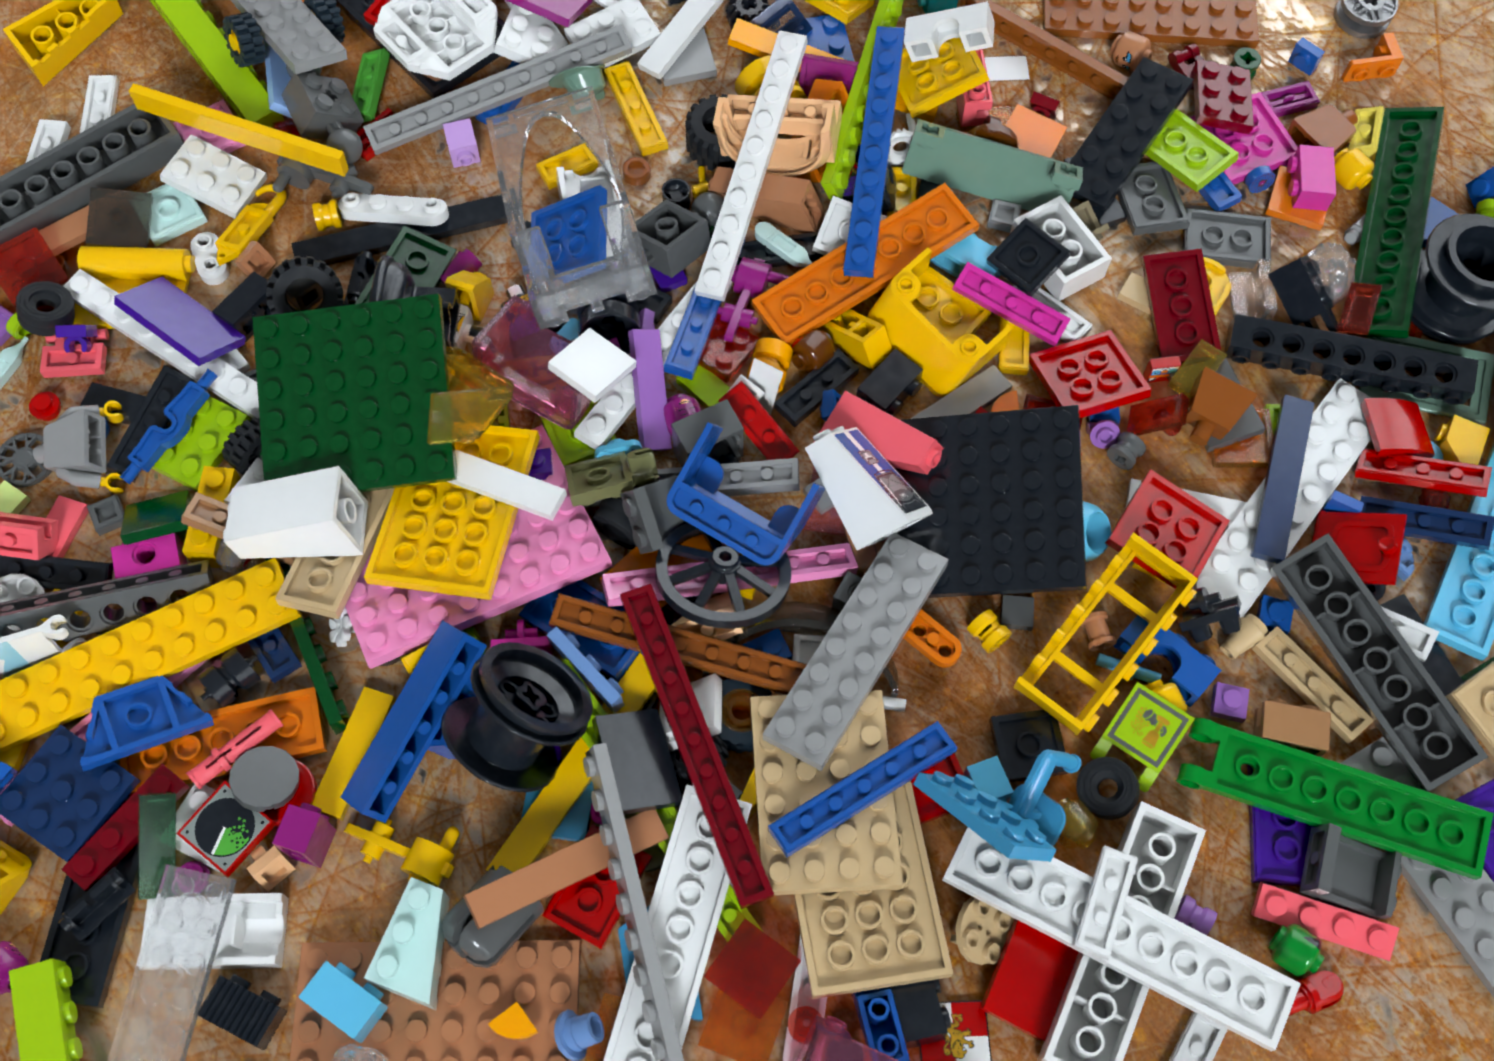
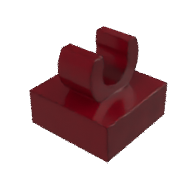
(1044, 104)

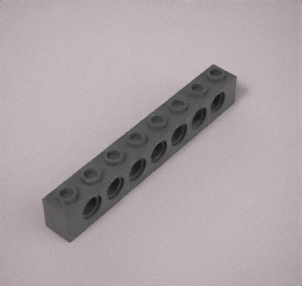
(96, 597)

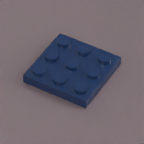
(59, 800)

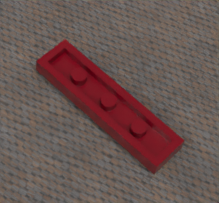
(119, 833)

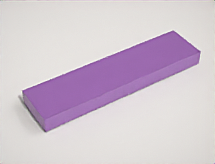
(649, 388)

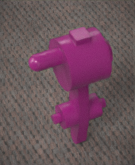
(749, 280)

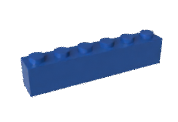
(412, 722)

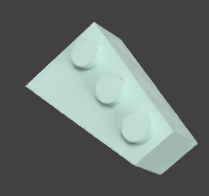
(412, 945)

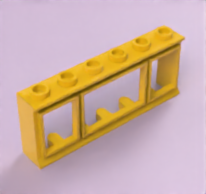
(1144, 644)

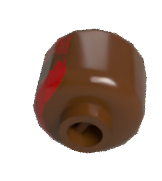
(812, 350)

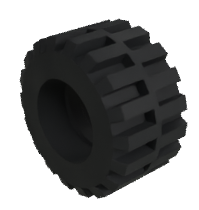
(699, 140)
(302, 268)

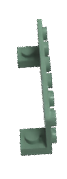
(988, 167)

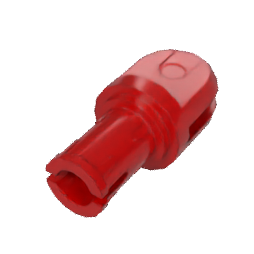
(1317, 992)

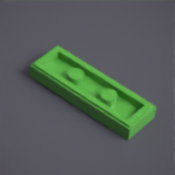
(370, 82)

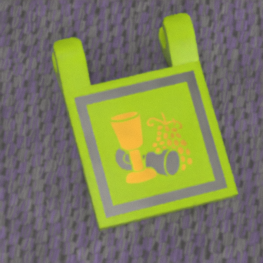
(1146, 730)

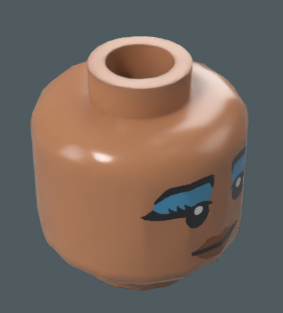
(1130, 50)

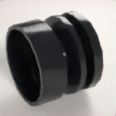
(613, 321)

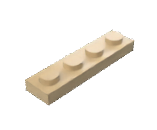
(1312, 684)

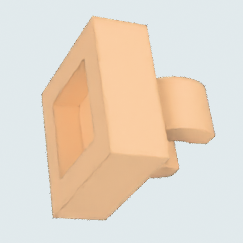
(269, 867)

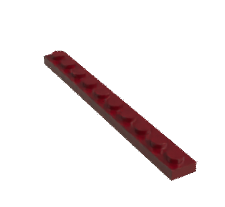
(696, 747)

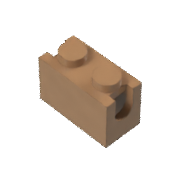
(1294, 726)

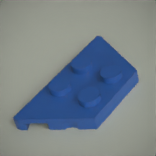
(138, 720)

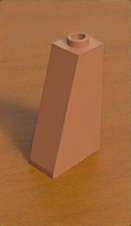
(780, 201)

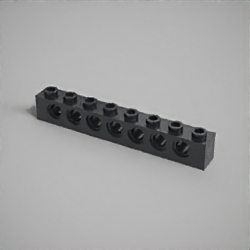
(1456, 371)

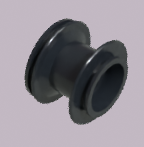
(1457, 281)
(519, 713)

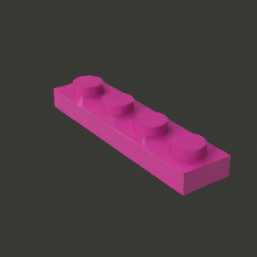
(1011, 304)

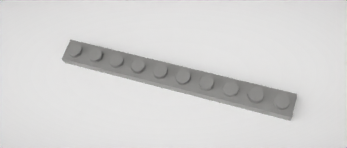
(495, 90)
(632, 905)

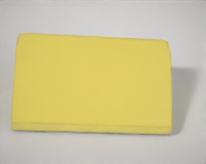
(1368, 130)

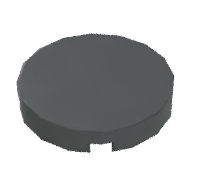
(264, 778)

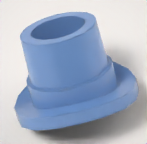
(577, 1033)

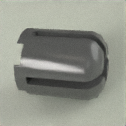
(490, 943)

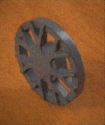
(22, 460)

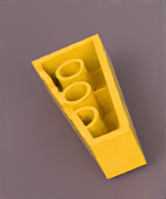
(59, 33)

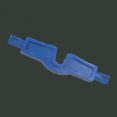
(158, 440)

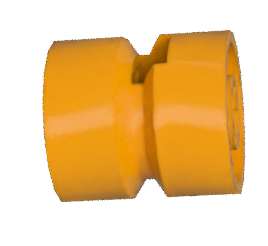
(774, 353)

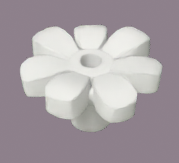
(341, 629)

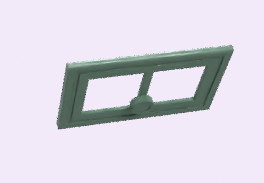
(1479, 401)

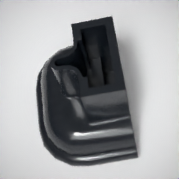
(396, 281)

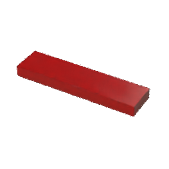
(1424, 472)

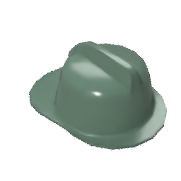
(581, 77)

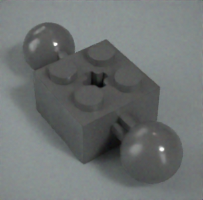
(325, 111)
(676, 235)

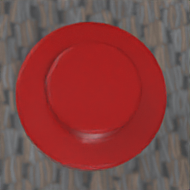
(45, 406)

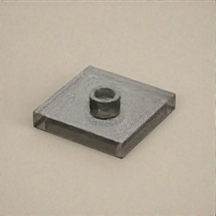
(119, 218)

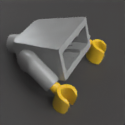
(77, 446)

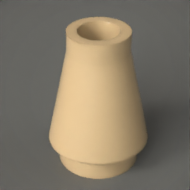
(1250, 634)

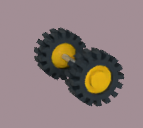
(245, 38)

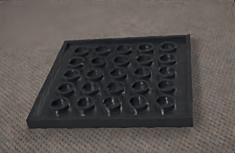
(1004, 502)

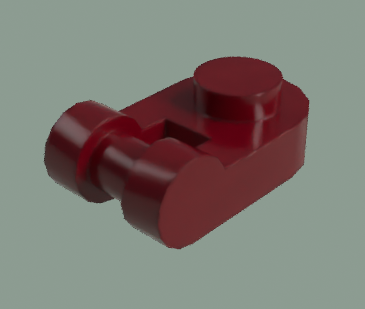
(1177, 60)

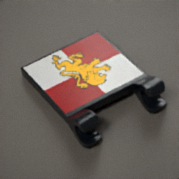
(966, 1038)

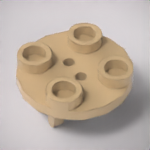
(981, 932)

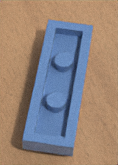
(587, 668)

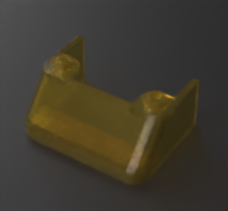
(473, 401)

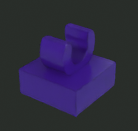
(76, 333)

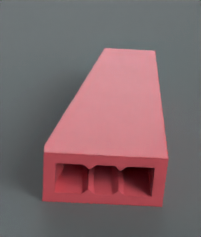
(896, 441)

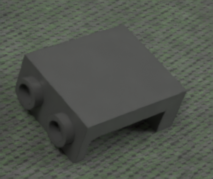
(1350, 873)

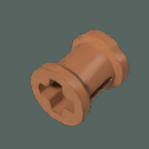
(1098, 631)

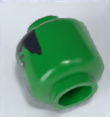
(1296, 950)

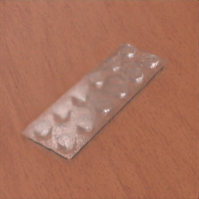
(173, 966)

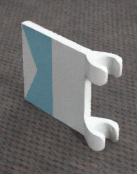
(33, 646)

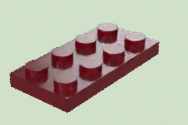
(1180, 302)

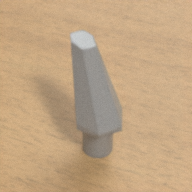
(1354, 232)

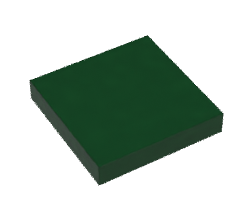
(154, 517)

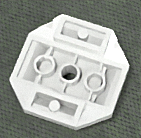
(438, 35)

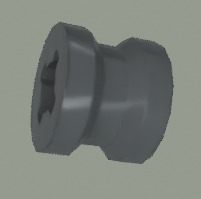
(1126, 450)

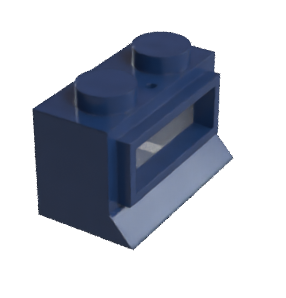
(783, 16)

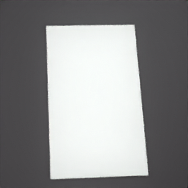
(1007, 68)
(768, 380)

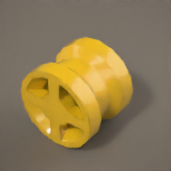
(327, 215)

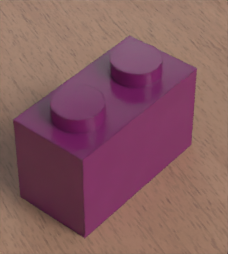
(305, 834)

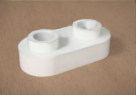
(207, 257)

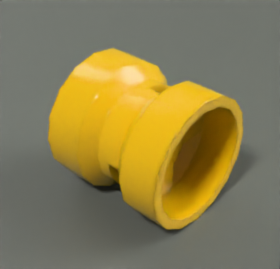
(989, 631)

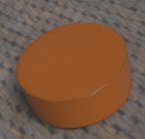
(636, 171)

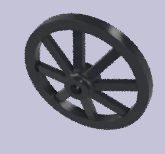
(722, 567)

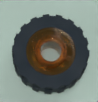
(736, 696)

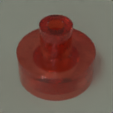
(795, 1022)

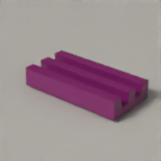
(1292, 103)

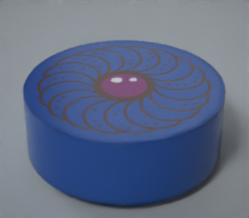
(1259, 179)

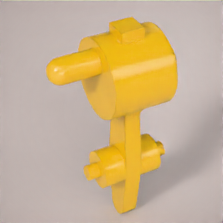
(422, 861)

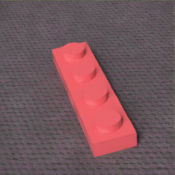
(1325, 921)

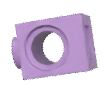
(461, 143)

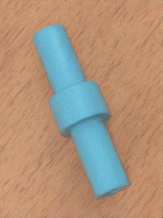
(1141, 673)

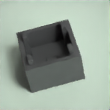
(688, 430)

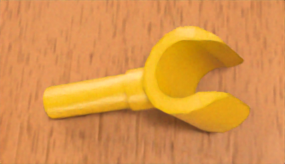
(702, 186)

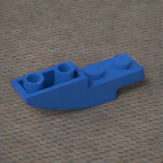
(881, 1022)

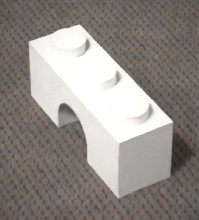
(929, 31)

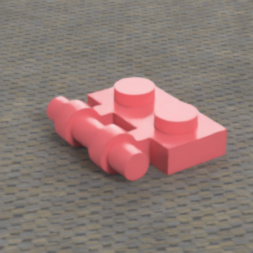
(58, 363)

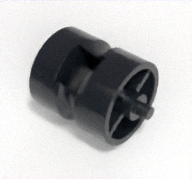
(231, 675)

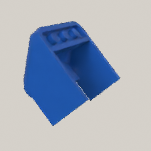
(699, 503)

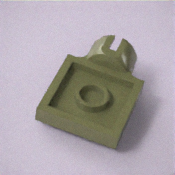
(610, 475)

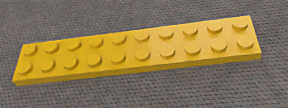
(144, 648)

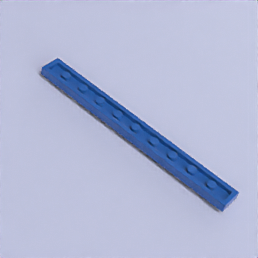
(874, 153)

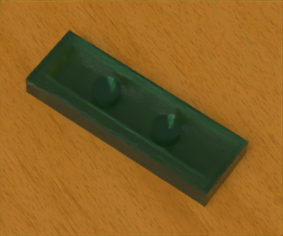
(155, 840)

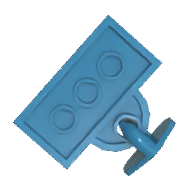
(1018, 829)

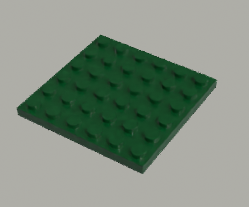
(354, 392)

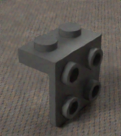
(650, 515)

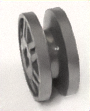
(1365, 17)

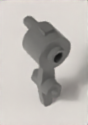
(302, 175)

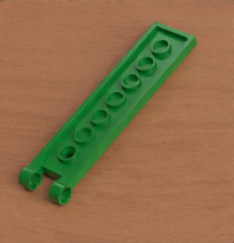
(1329, 792)

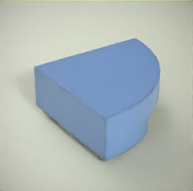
(1406, 562)

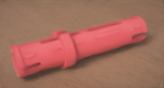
(226, 755)

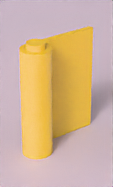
(130, 267)

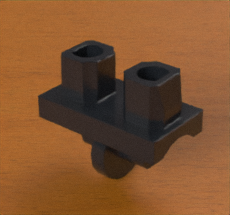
(1210, 609)

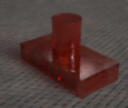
(1159, 414)

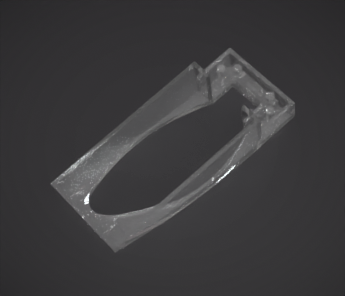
(590, 284)

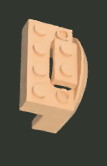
(812, 118)

